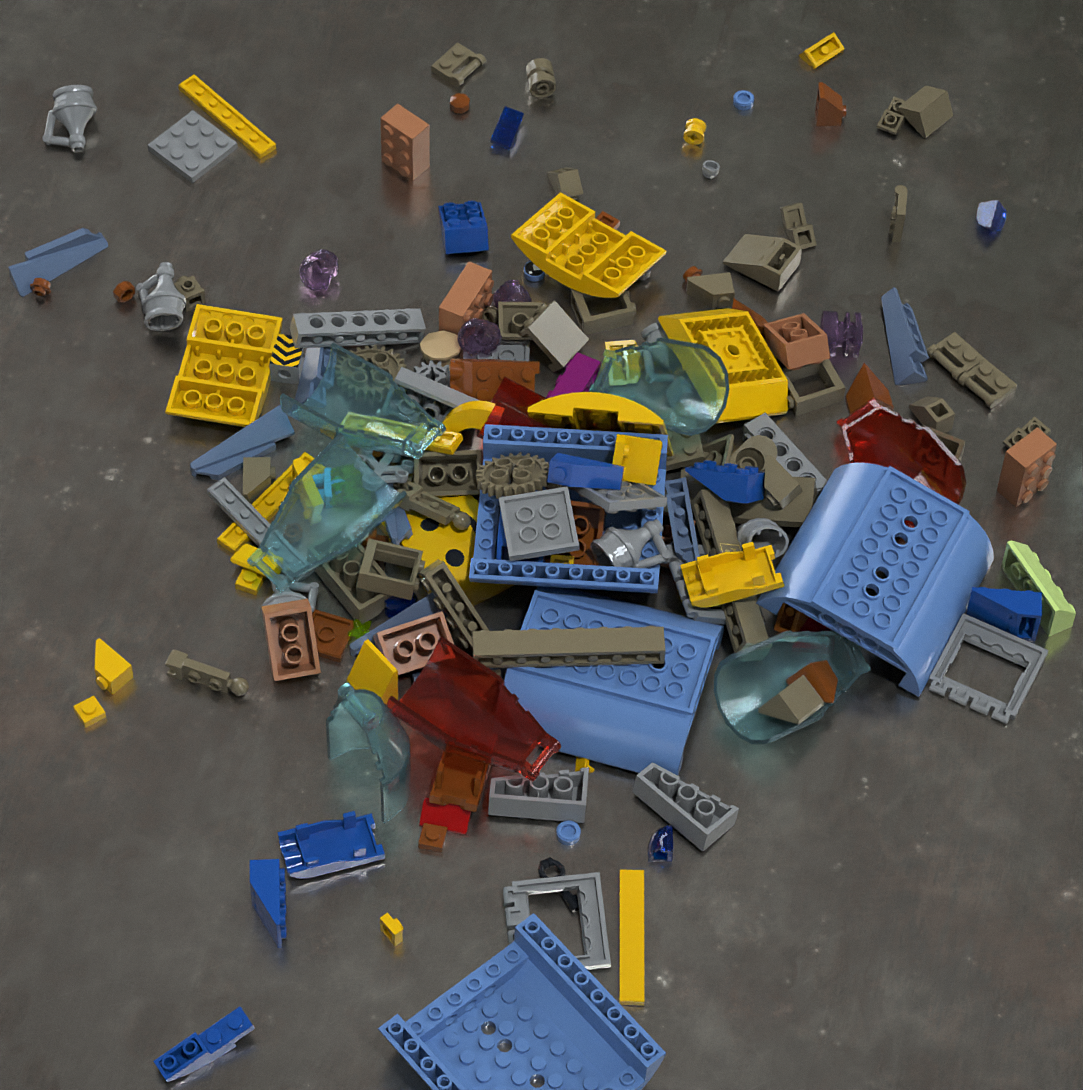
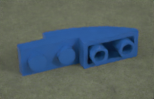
(206, 1047)

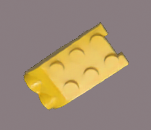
(731, 576)

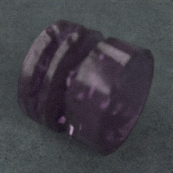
(843, 333)

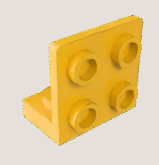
(638, 457)

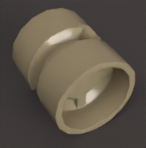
(541, 78)

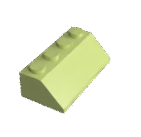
(1027, 573)

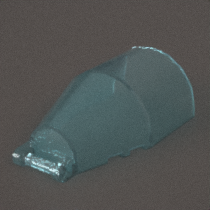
(671, 378)
(365, 408)
(325, 514)
(760, 672)
(366, 722)

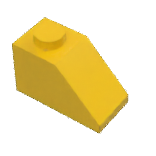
(110, 668)

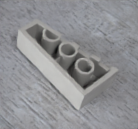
(431, 395)
(547, 798)
(682, 805)

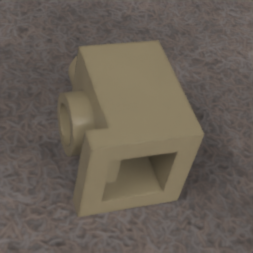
(190, 289)

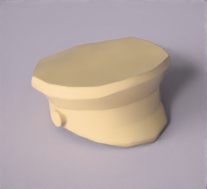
(440, 347)

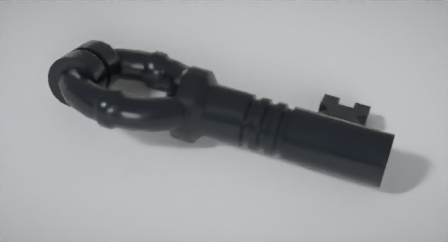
(571, 900)

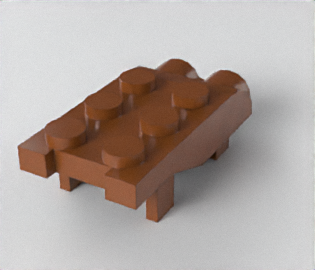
(483, 376)
(459, 782)

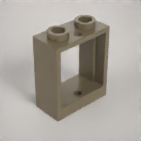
(604, 321)
(817, 400)
(391, 554)

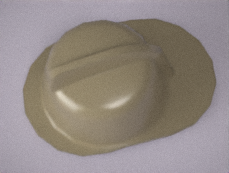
(754, 452)

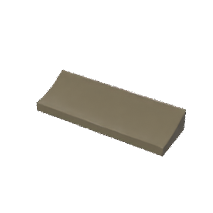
(791, 516)

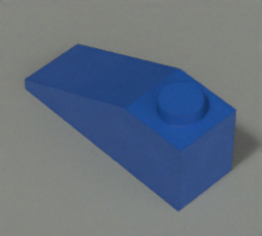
(584, 473)

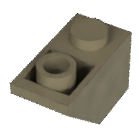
(934, 413)

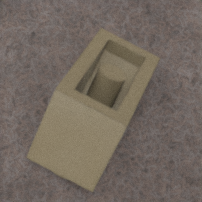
(566, 181)
(712, 289)
(257, 476)
(779, 484)

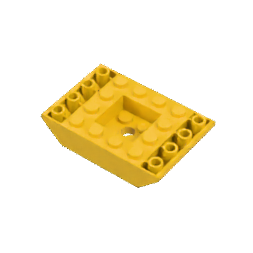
(753, 373)

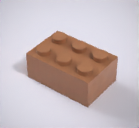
(405, 142)
(466, 298)
(797, 341)
(1027, 467)
(291, 639)
(412, 643)

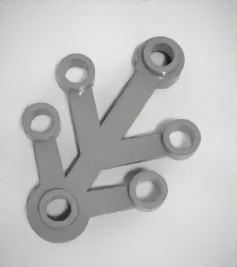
(401, 471)

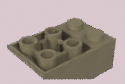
(765, 259)

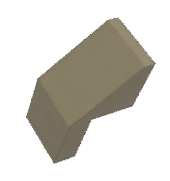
(796, 226)

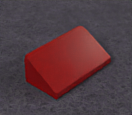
(447, 815)

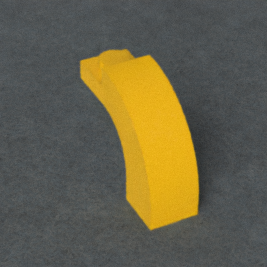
(468, 415)

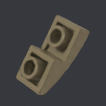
(892, 119)
(1020, 433)

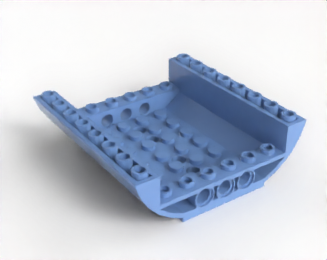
(546, 444)
(926, 579)
(617, 711)
(543, 1007)

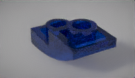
(507, 127)

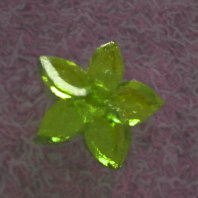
(360, 629)

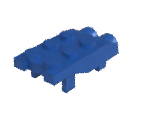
(329, 846)

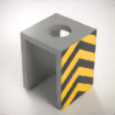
(286, 361)

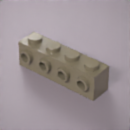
(453, 600)

